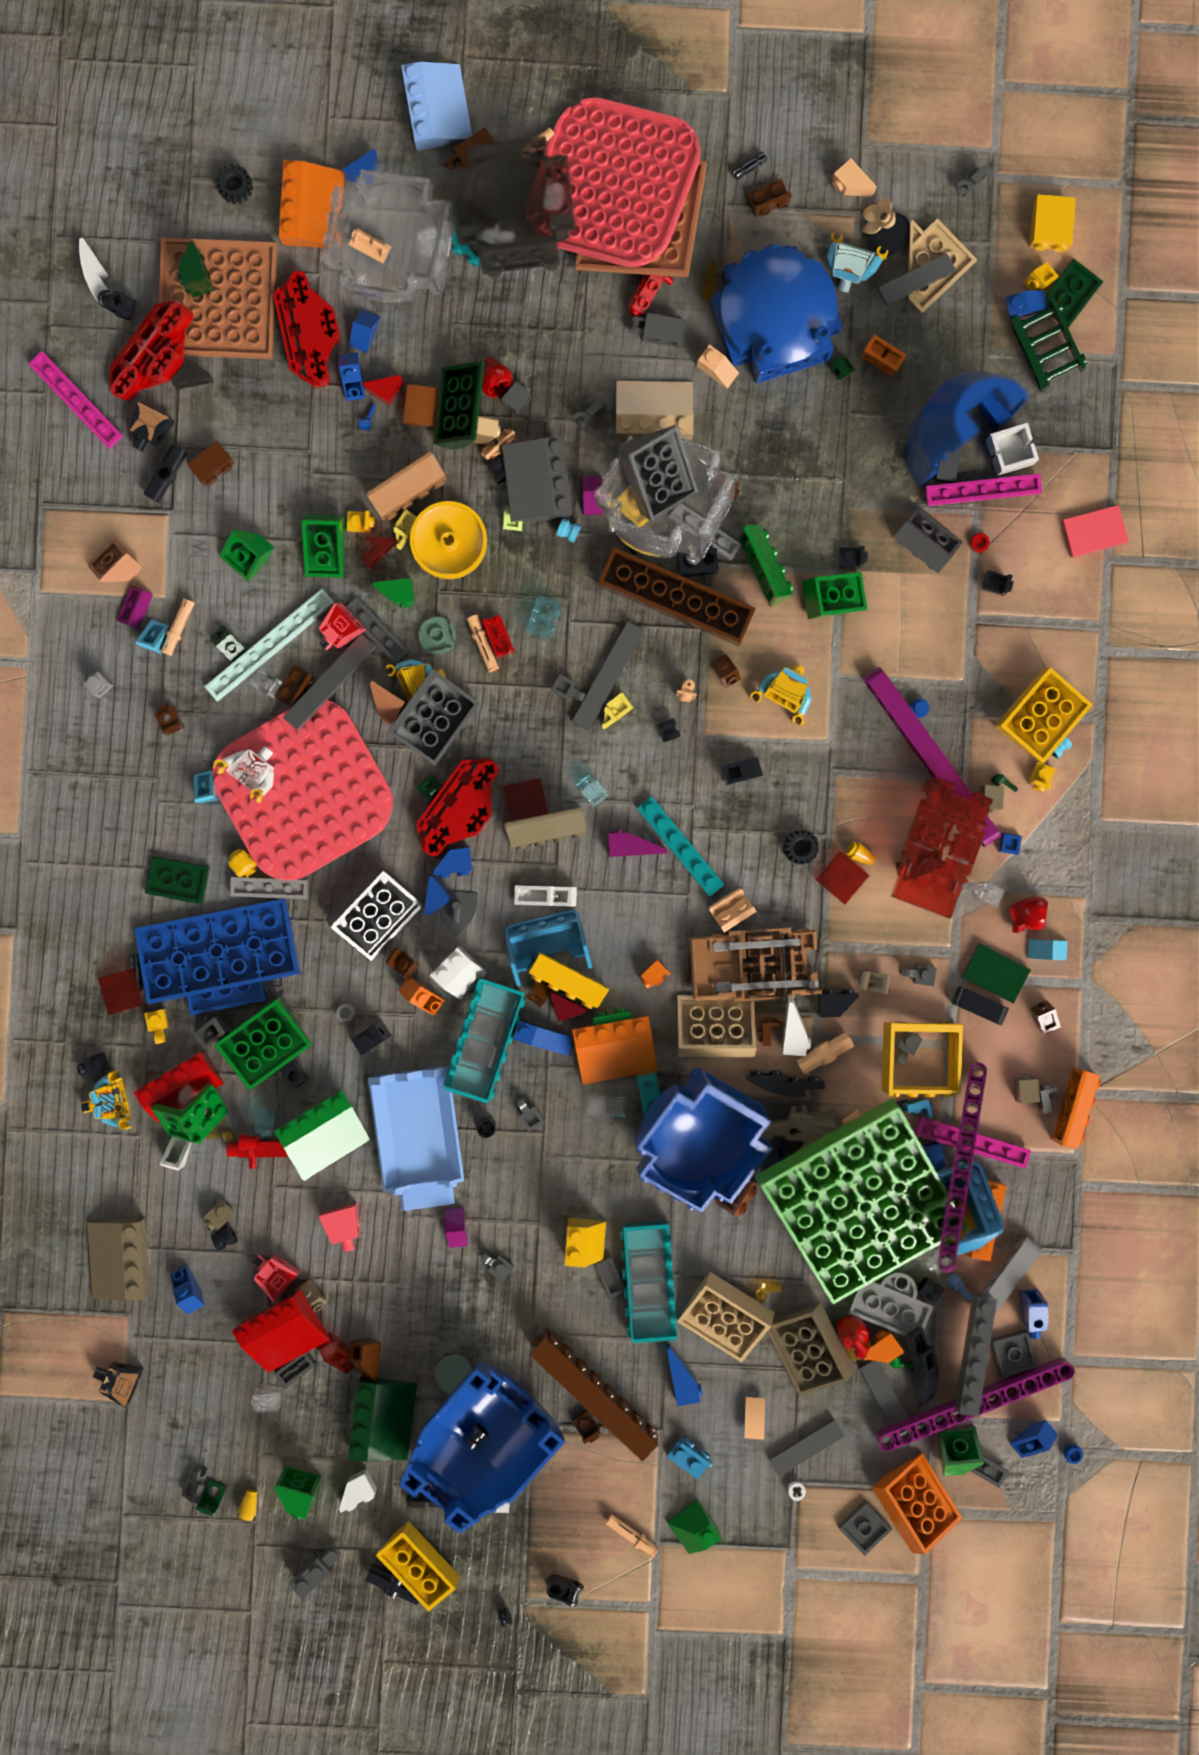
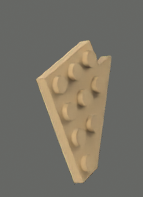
(927, 246)

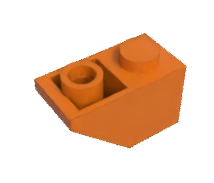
(421, 996)
(883, 1347)

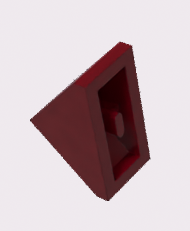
(566, 1008)

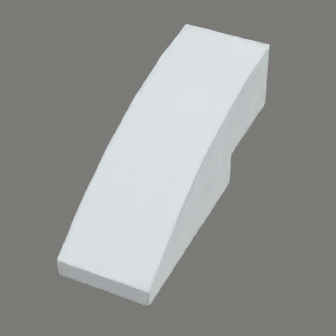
(92, 269)
(545, 895)

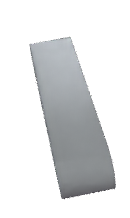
(1012, 1270)

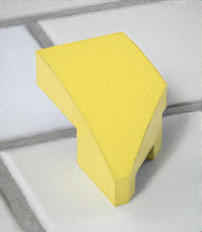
(403, 528)
(616, 709)

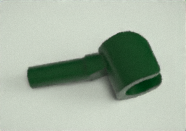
(998, 779)

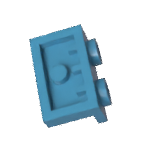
(689, 1457)

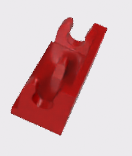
(498, 636)

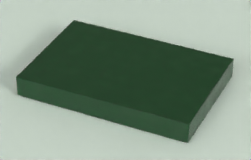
(1073, 290)
(177, 880)
(996, 973)

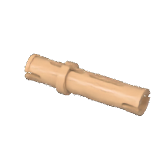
(177, 627)
(482, 642)
(631, 1535)

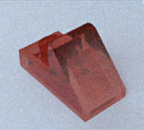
(382, 547)

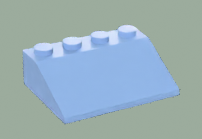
(436, 104)

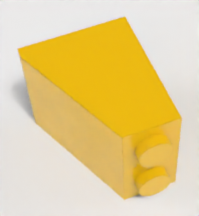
(584, 1242)

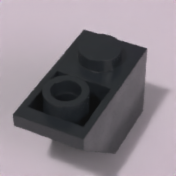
(741, 771)
(835, 1004)

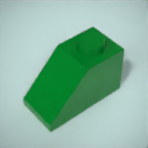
(397, 591)

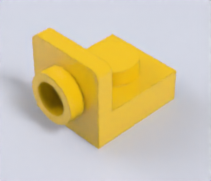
(1040, 278)
(360, 521)
(1041, 777)

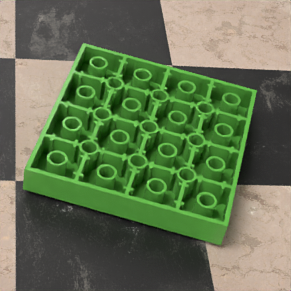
(860, 1200)

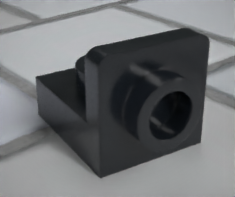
(852, 557)

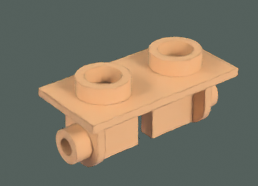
(369, 245)
(494, 451)
(686, 693)

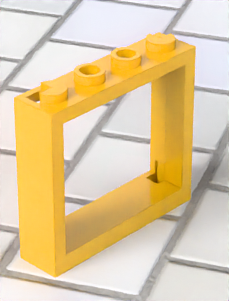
(954, 1059)

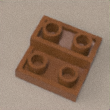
(420, 406)

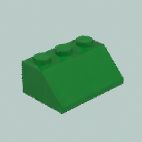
(297, 1491)

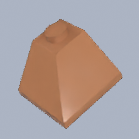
(115, 564)
(386, 703)

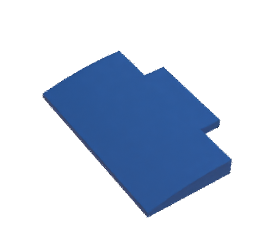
(218, 956)

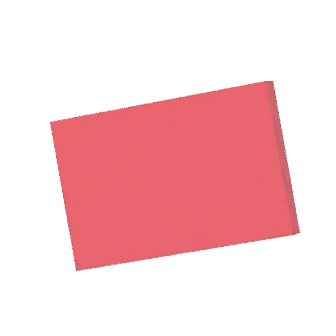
(1095, 531)

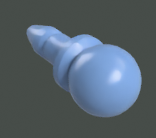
(955, 1281)

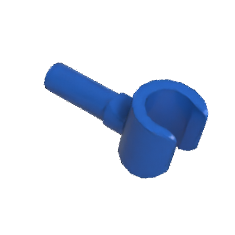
(365, 423)

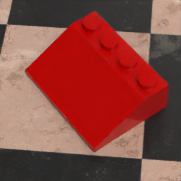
(281, 1332)

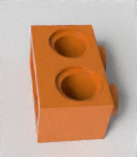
(883, 355)

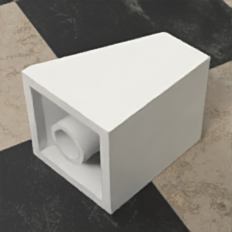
(458, 973)

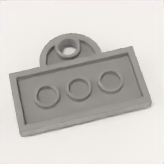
(891, 1305)

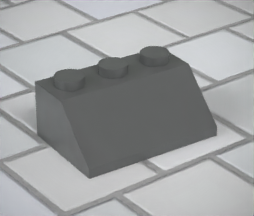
(928, 539)

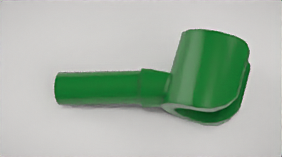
(897, 1364)

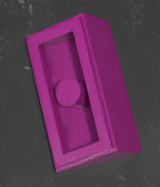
(134, 607)

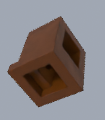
(174, 723)

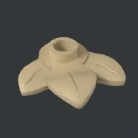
(879, 216)

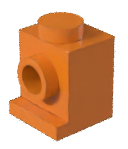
(654, 974)

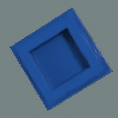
(1010, 843)

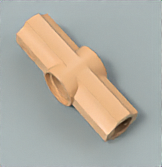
(824, 1053)

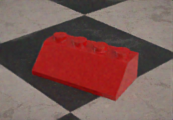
(179, 1085)

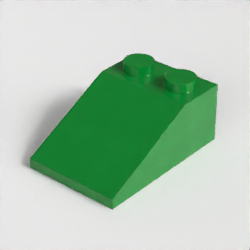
(323, 545)
(834, 595)

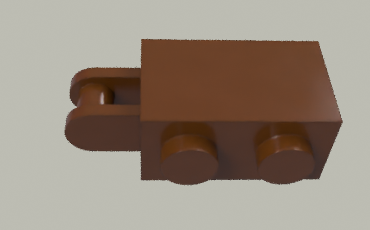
(461, 151)

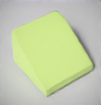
(507, 524)

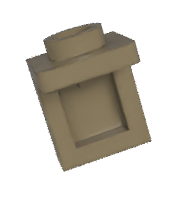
(874, 982)
(217, 1216)
(312, 1295)

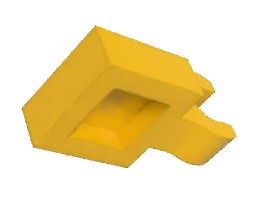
(157, 1022)

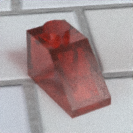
(336, 1353)

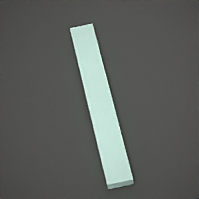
(269, 645)

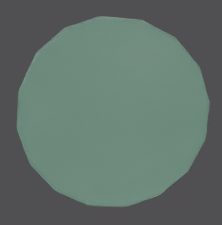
(437, 635)
(451, 1371)

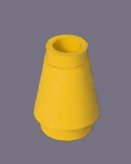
(860, 853)
(248, 1506)

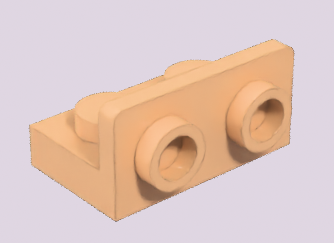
(732, 909)

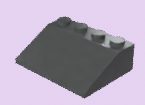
(658, 471)
(537, 480)
(433, 717)
(374, 912)

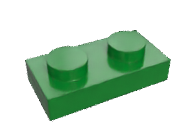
(619, 1015)

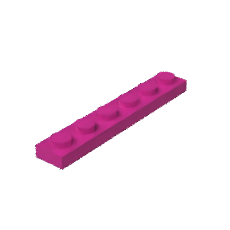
(75, 400)
(983, 490)
(984, 1145)

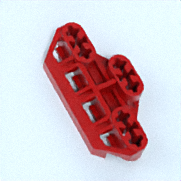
(313, 329)
(150, 355)
(462, 809)

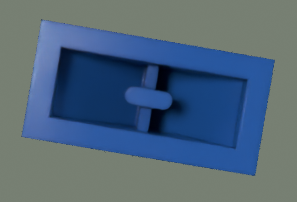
(366, 162)
(363, 330)
(436, 896)

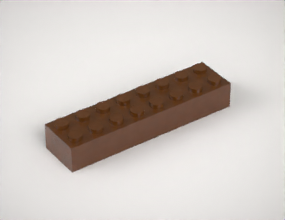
(676, 596)
(594, 1394)

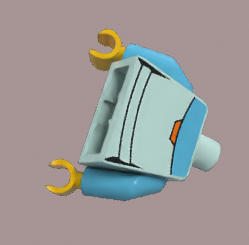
(852, 262)

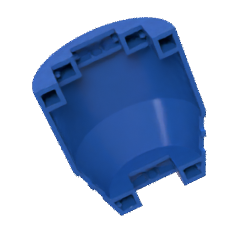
(945, 422)
(479, 1481)

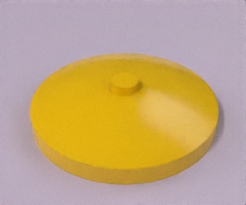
(448, 540)

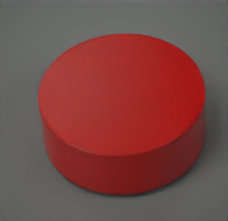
(979, 543)

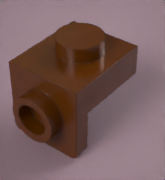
(725, 671)
(764, 1034)

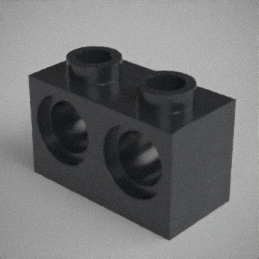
(700, 568)

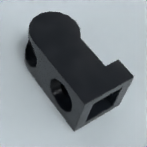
(294, 1074)

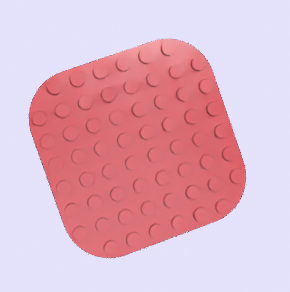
(626, 178)
(321, 799)

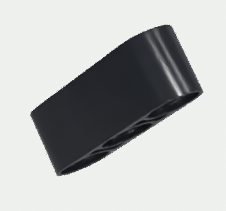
(980, 1005)

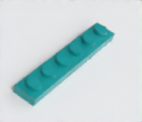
(680, 846)

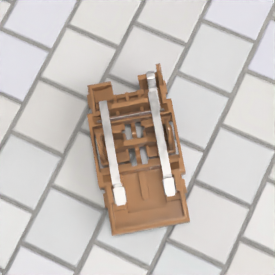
(719, 965)

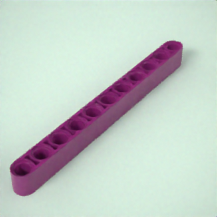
(920, 740)
(962, 1174)
(1001, 1399)

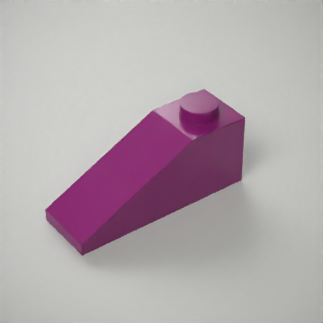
(630, 845)

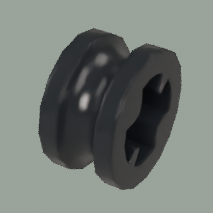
(505, 1617)

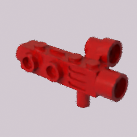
(645, 293)
(254, 1148)

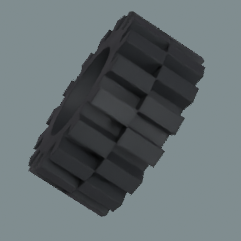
(242, 192)
(793, 838)

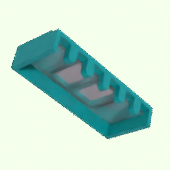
(484, 1041)
(649, 1281)

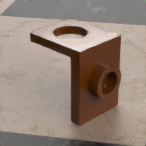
(539, 993)

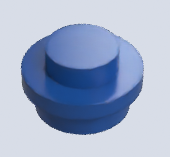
(920, 707)
(1073, 1454)

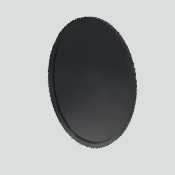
(891, 238)

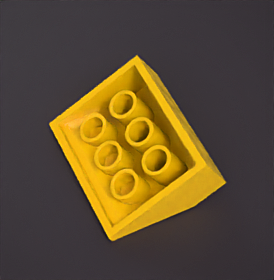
(1043, 715)

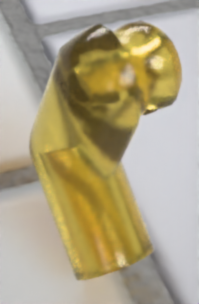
(765, 1288)

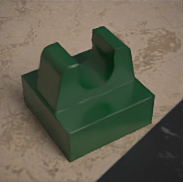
(845, 367)
(429, 788)

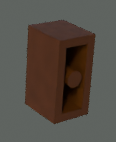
(211, 464)

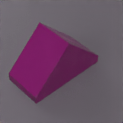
(590, 485)
(456, 1227)

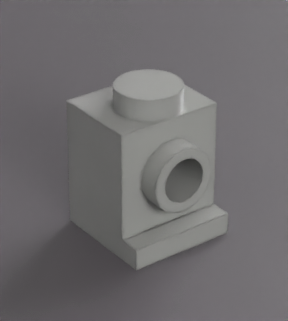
(98, 684)

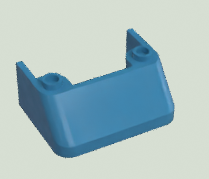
(547, 935)
(982, 1207)

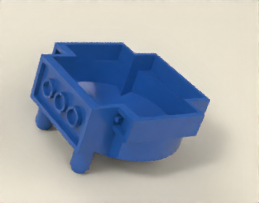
(776, 312)
(702, 1141)

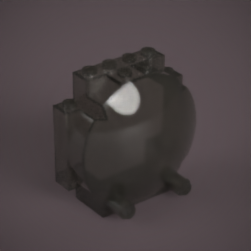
(513, 205)

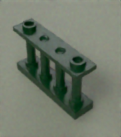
(1028, 343)

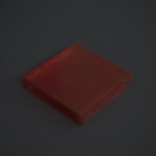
(525, 800)
(842, 877)
(120, 991)

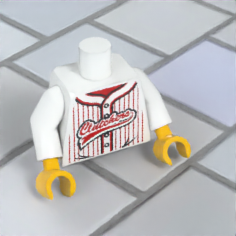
(250, 770)

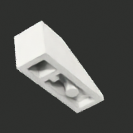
(794, 1033)

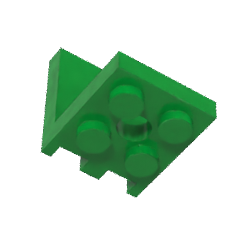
(191, 1122)

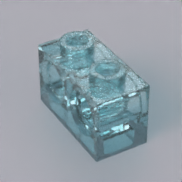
(537, 617)

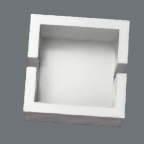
(1010, 450)

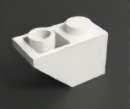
(358, 1489)

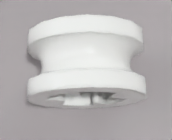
(790, 1490)

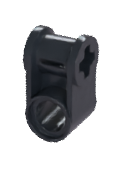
(117, 303)
(568, 1589)

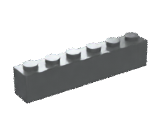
(975, 1354)

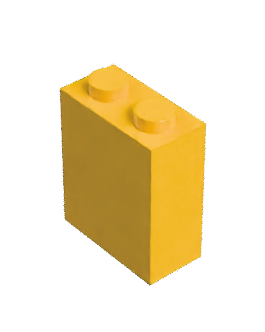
(1052, 222)

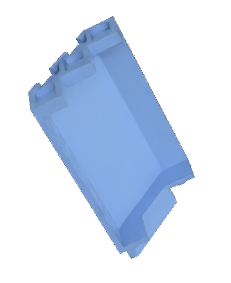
(416, 1137)

